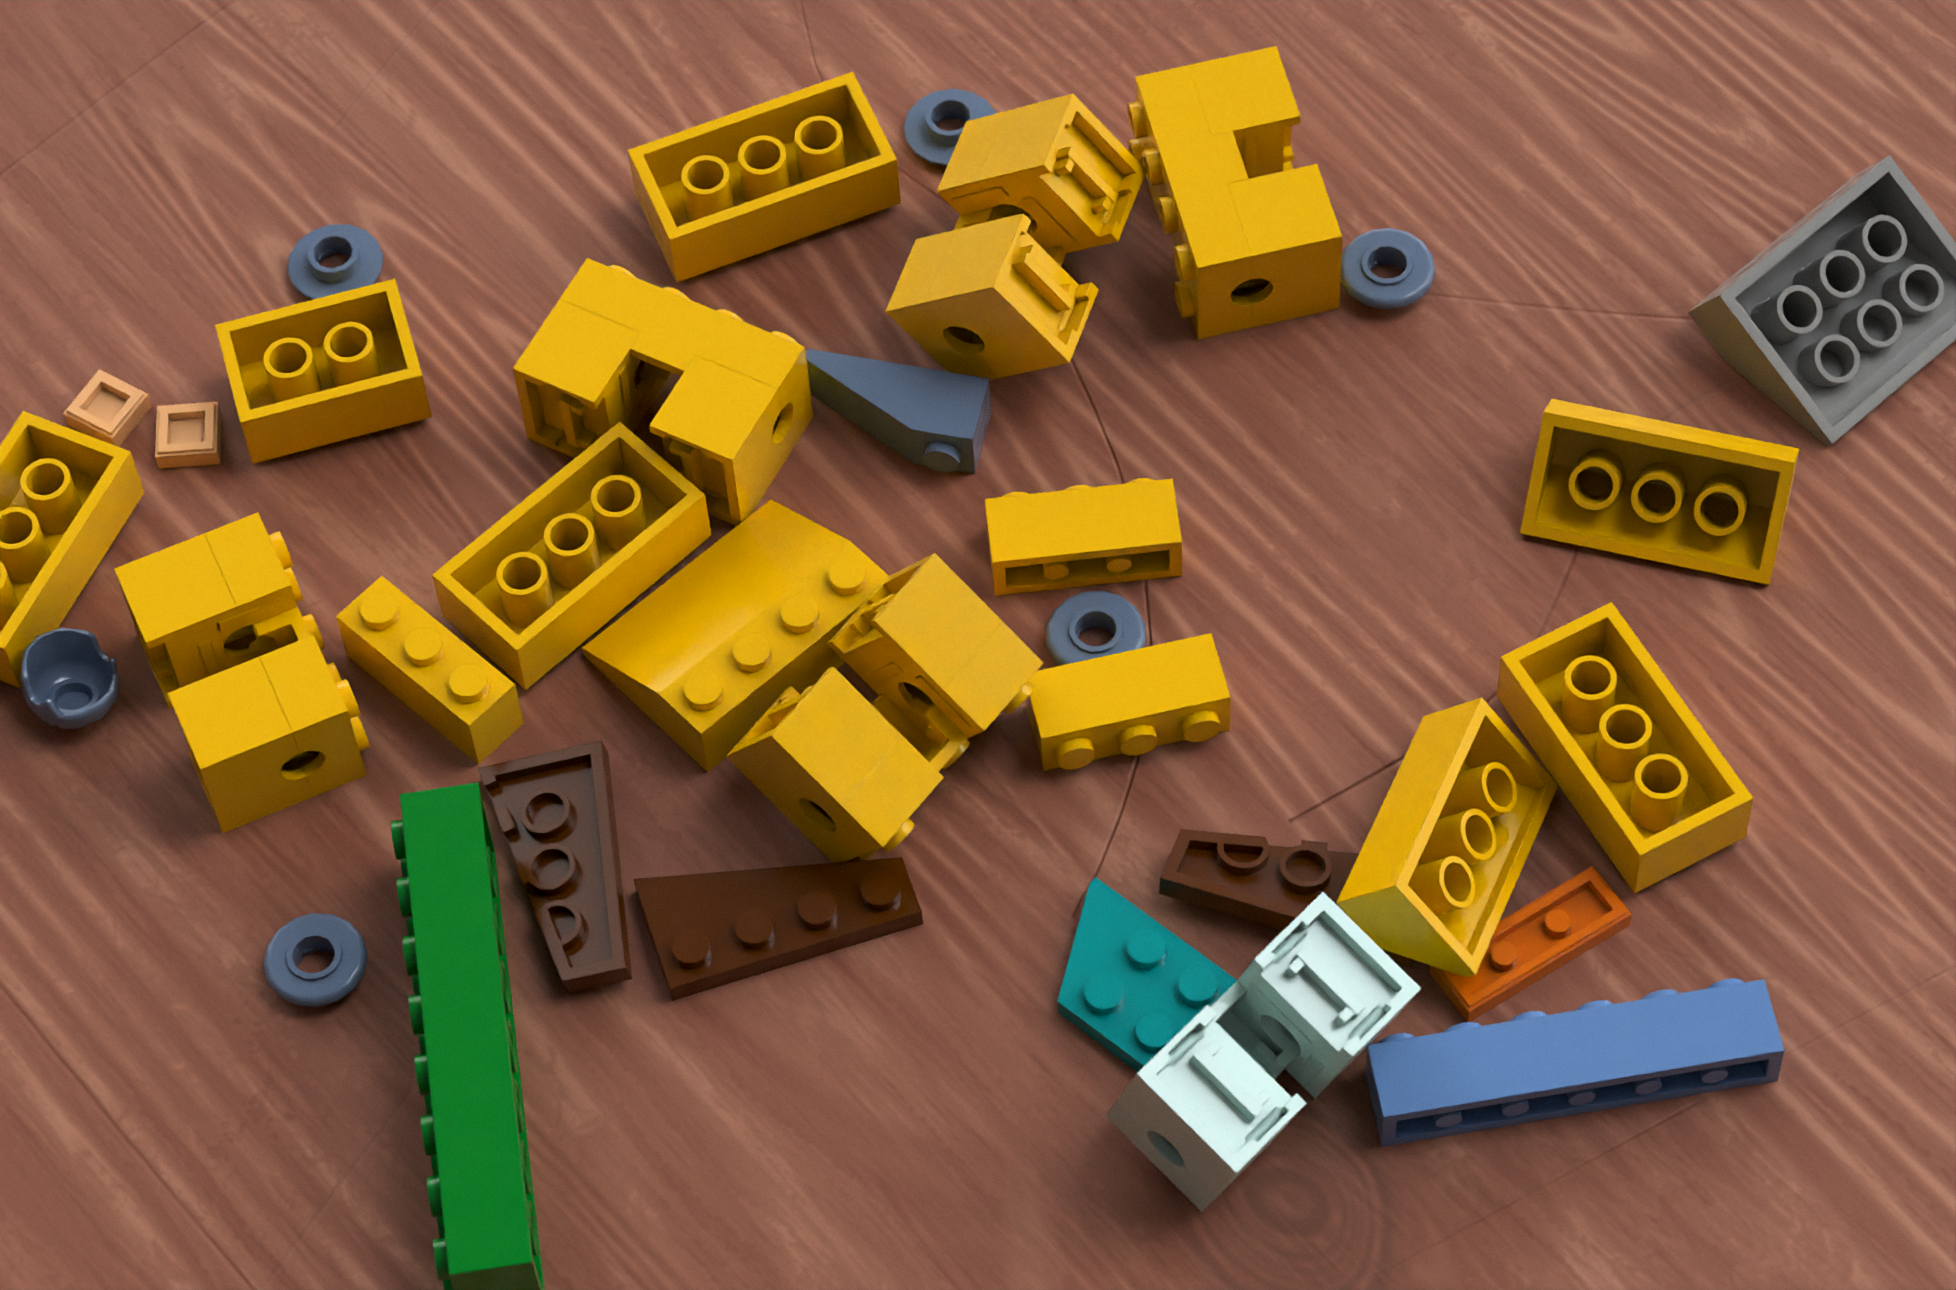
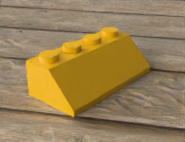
(1659, 491)
(1449, 840)

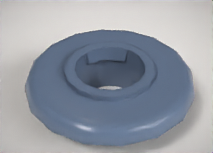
(920, 124)
(1390, 248)
(318, 281)
(1090, 611)
(308, 935)

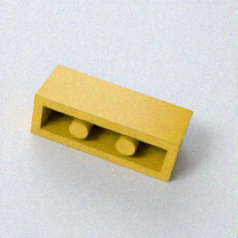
(1083, 536)
(430, 669)
(1128, 702)

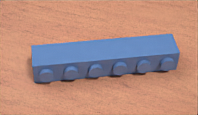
(1573, 1061)

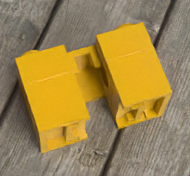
(1026, 194)
(1244, 224)
(617, 344)
(244, 671)
(861, 768)

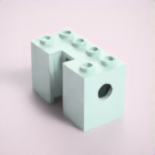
(1298, 1007)

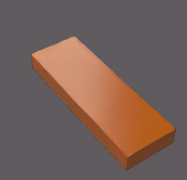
(1538, 942)

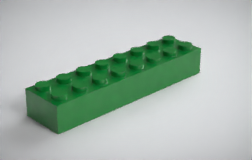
(466, 1043)

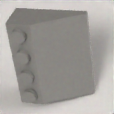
(1840, 303)

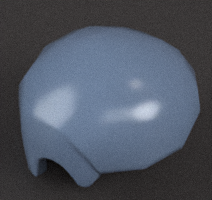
(68, 678)

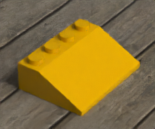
(737, 629)

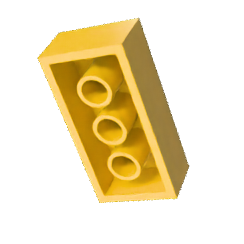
(765, 176)
(58, 517)
(572, 555)
(1624, 747)

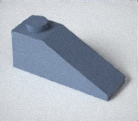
(915, 410)

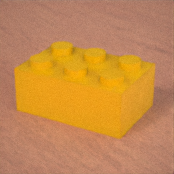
(323, 371)

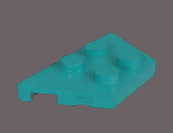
(1133, 979)

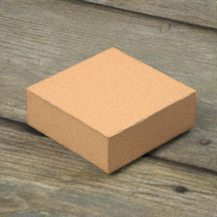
(107, 409)
(188, 435)

